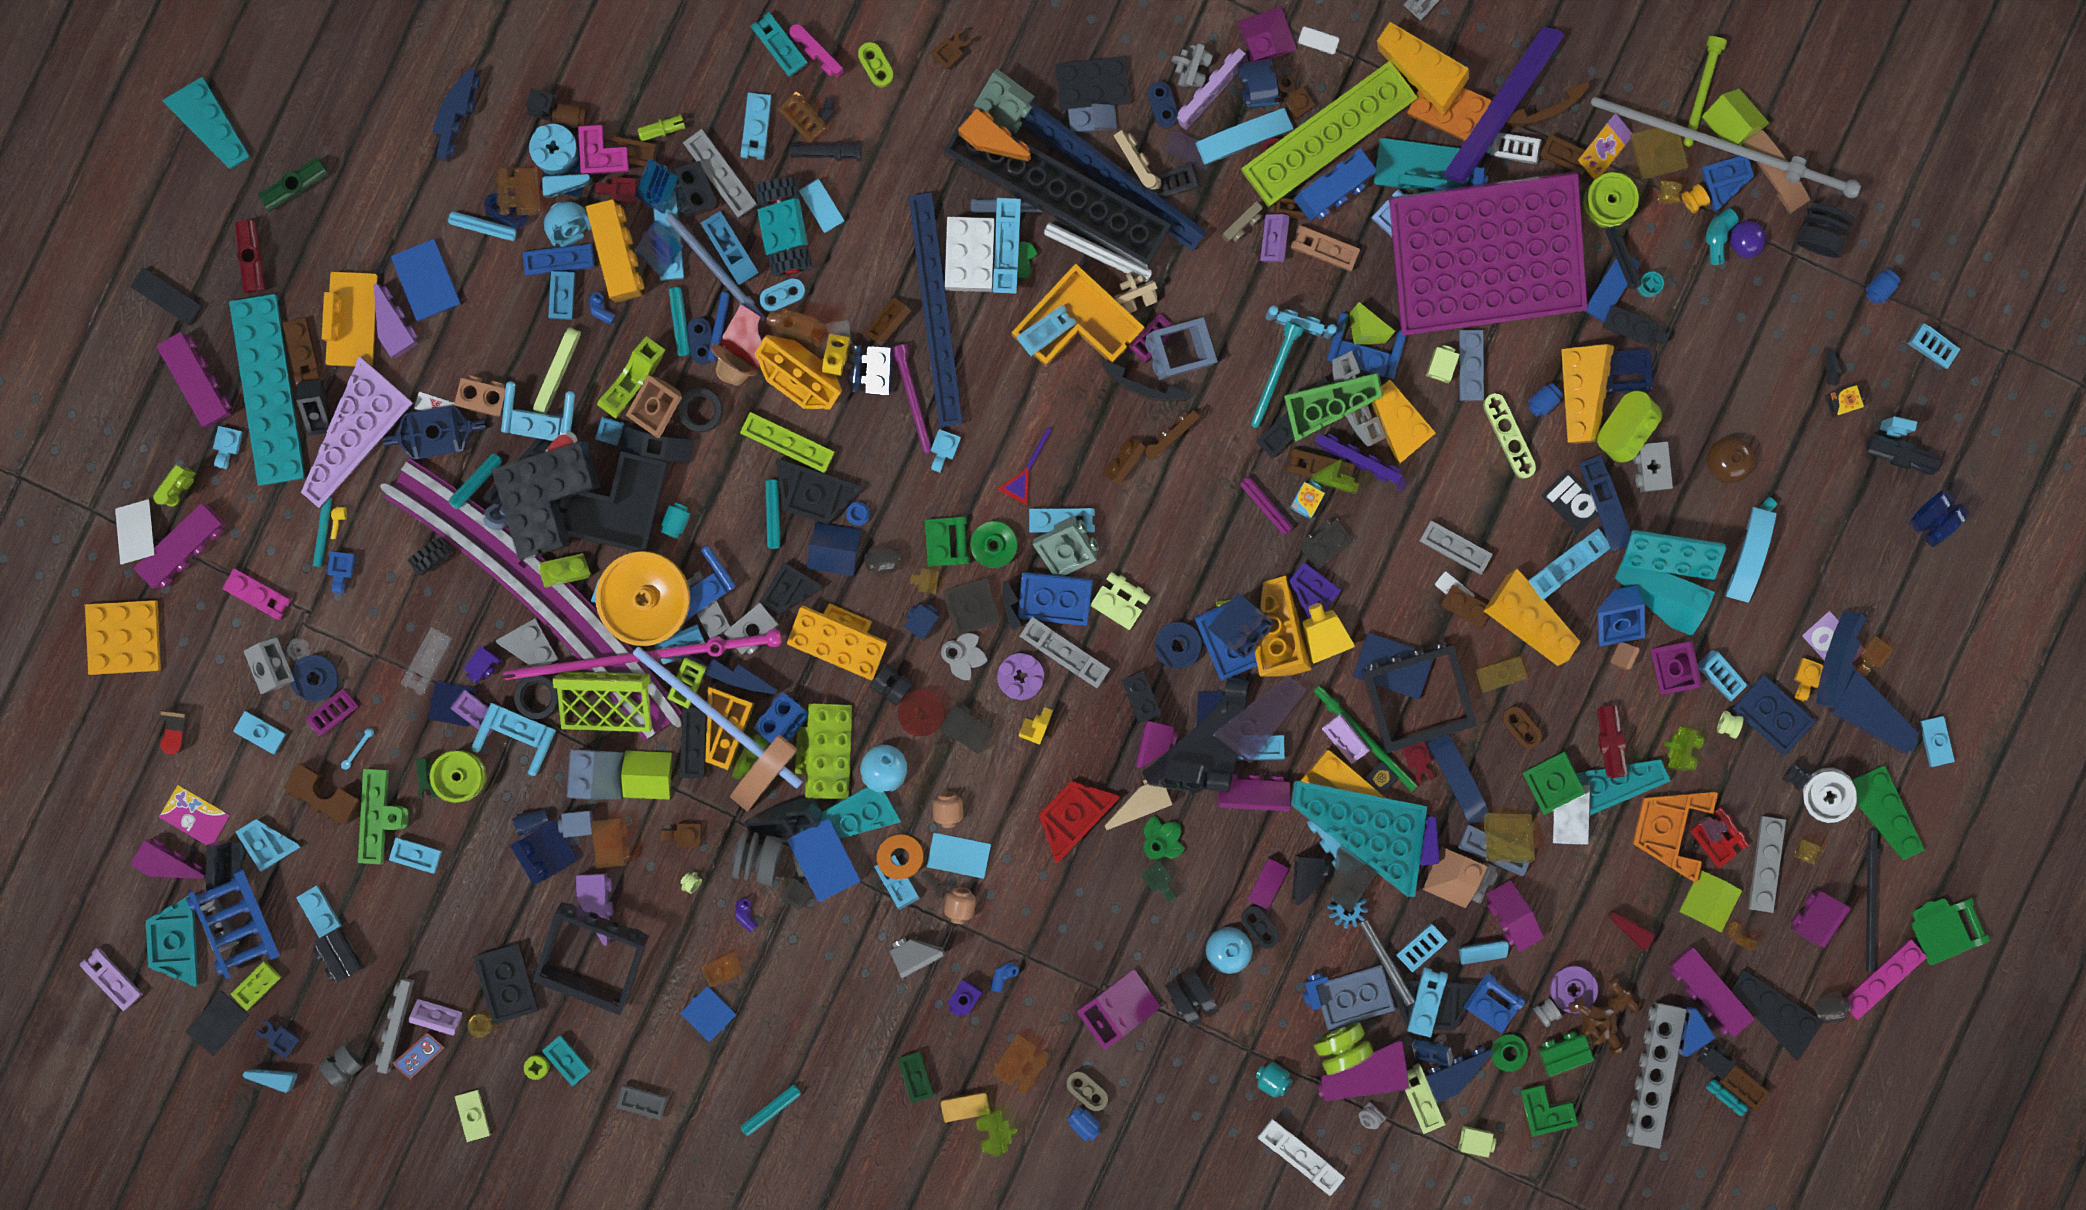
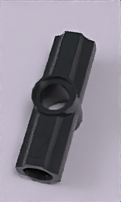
(1903, 454)

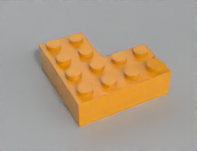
(1097, 316)

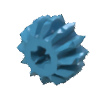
(1350, 916)

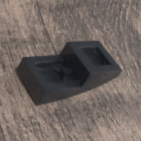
(1009, 599)

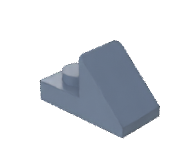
(1092, 119)

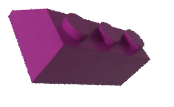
(1256, 794)

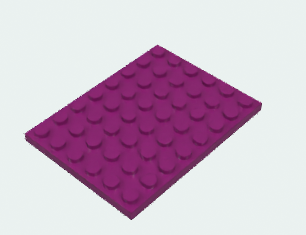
(1488, 253)

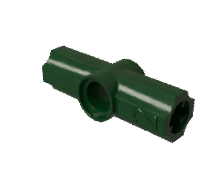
(306, 175)

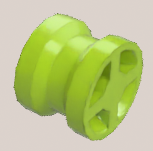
(541, 1066)

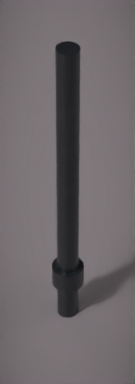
(1872, 855)

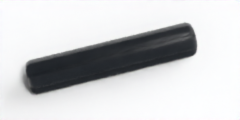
(1623, 257)

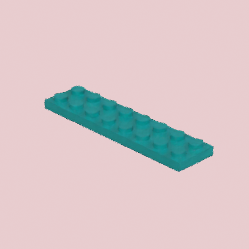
(267, 390)

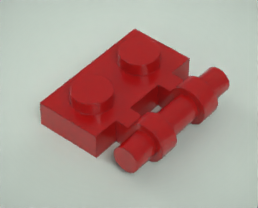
(1722, 850)

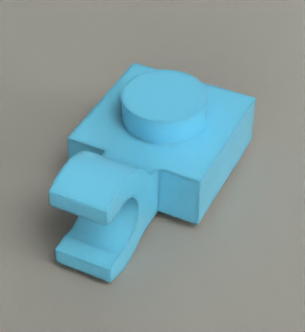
(227, 443)
(945, 447)

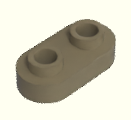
(1087, 1090)

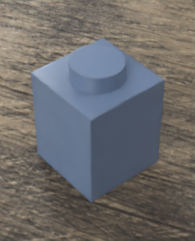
(576, 823)

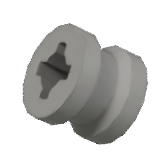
(1547, 1012)

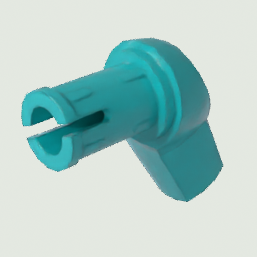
(1718, 234)

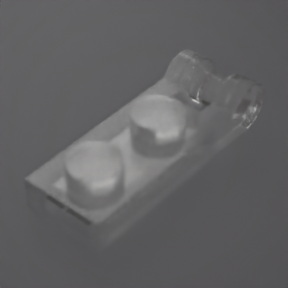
(427, 660)

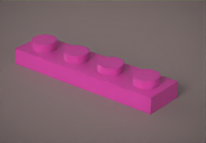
(1884, 978)

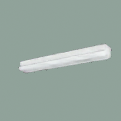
(1096, 251)

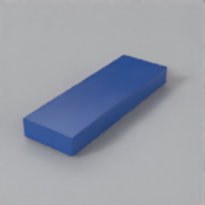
(558, 259)
(1608, 291)

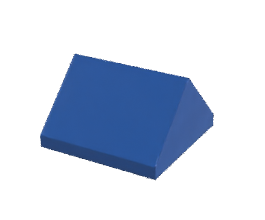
(1694, 1033)

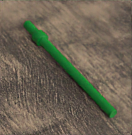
(1333, 705)

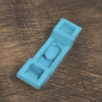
(1006, 245)
(1752, 555)
(1569, 563)

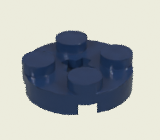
(1191, 645)
(321, 666)

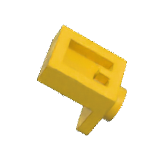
(1035, 729)

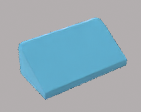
(1483, 952)

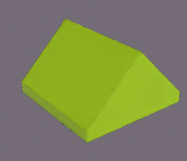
(1734, 118)
(646, 775)
(1710, 901)

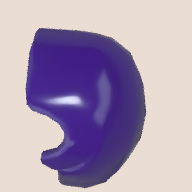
(1747, 239)

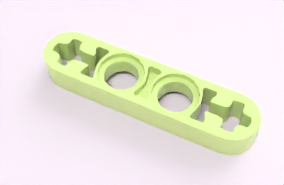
(556, 370)
(1512, 434)

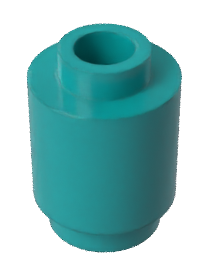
(675, 520)

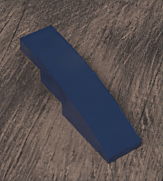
(1837, 665)
(739, 677)

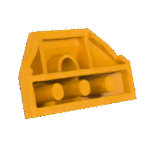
(797, 373)

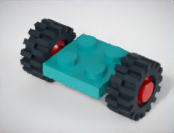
(783, 226)

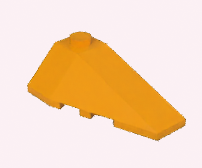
(1284, 647)
(1334, 773)

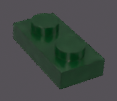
(915, 1077)

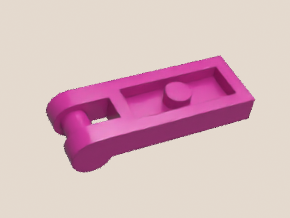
(815, 50)
(256, 593)

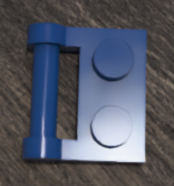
(1490, 1010)

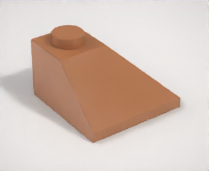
(654, 405)
(1454, 877)

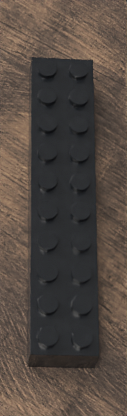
(1067, 198)

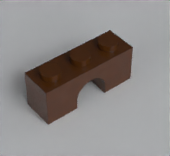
(304, 785)

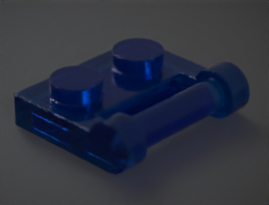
(1630, 363)

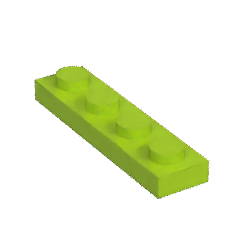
(787, 442)

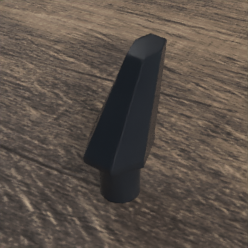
(827, 112)
(1833, 367)

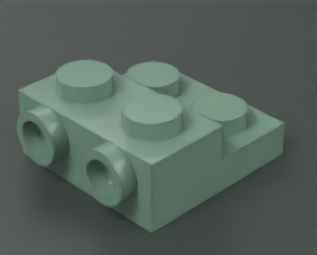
(1005, 101)
(1067, 547)

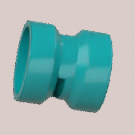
(1653, 282)

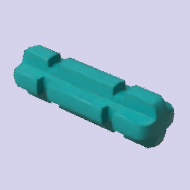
(1727, 1097)

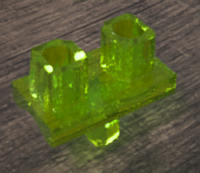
(1681, 749)
(999, 1133)

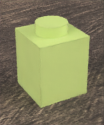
(1443, 363)
(1476, 1141)

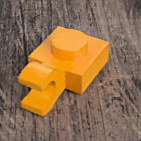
(1809, 676)

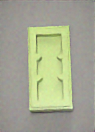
(472, 1115)

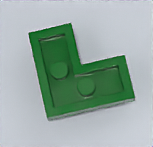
(1543, 1118)

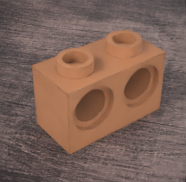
(480, 402)

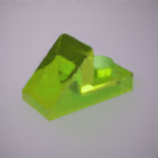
(1329, 478)

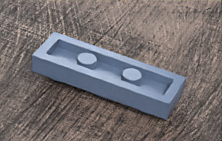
(1471, 365)
(1474, 843)

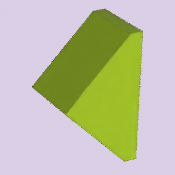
(1368, 327)

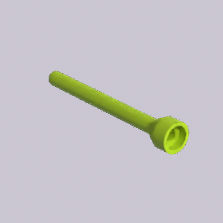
(1715, 47)

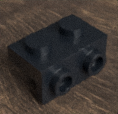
(221, 860)

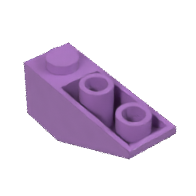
(391, 328)
(593, 896)

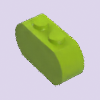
(1629, 426)

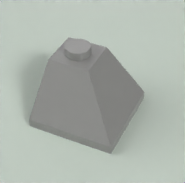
(913, 955)

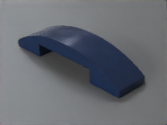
(1458, 778)

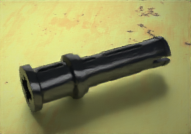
(818, 150)

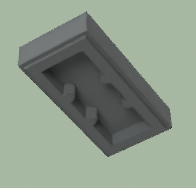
(642, 1102)

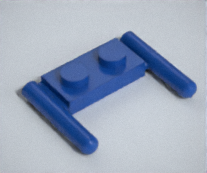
(1367, 359)
(711, 587)

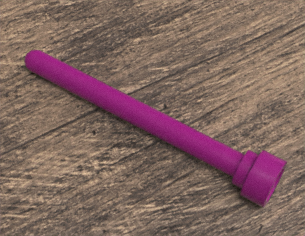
(900, 355)

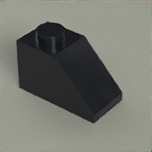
(313, 406)

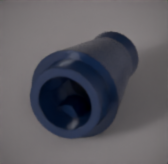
(530, 821)

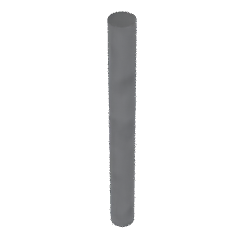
(1387, 963)

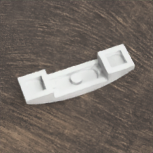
(1301, 1157)

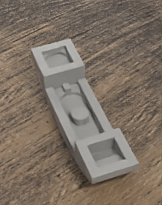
(1366, 426)
(1064, 652)

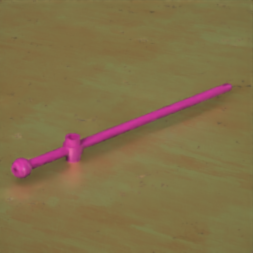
(772, 639)

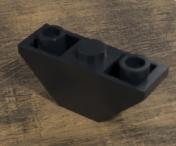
(664, 448)

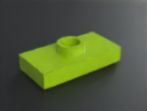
(256, 985)

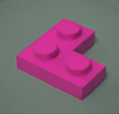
(596, 158)

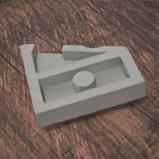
(529, 644)

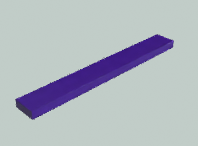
(1503, 105)

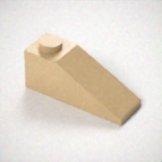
(1142, 802)

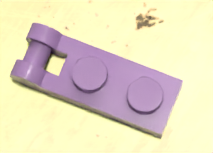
(111, 979)

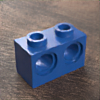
(786, 724)

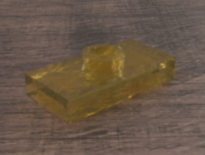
(1501, 674)

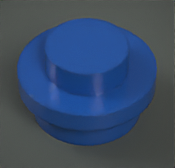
(857, 513)

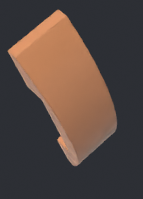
(1791, 194)
(763, 772)

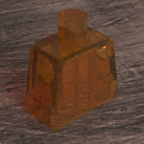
(803, 328)

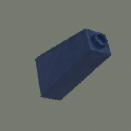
(1874, 715)

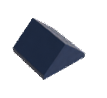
(833, 549)

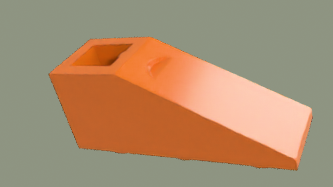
(988, 137)

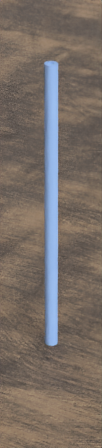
(710, 711)

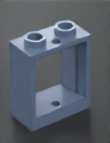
(1201, 342)

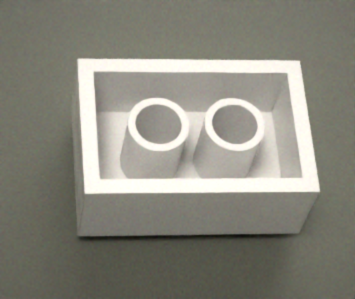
(969, 254)

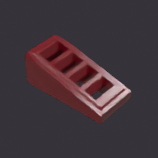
(1636, 933)

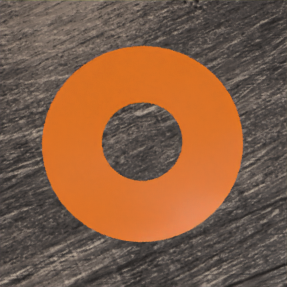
(884, 857)

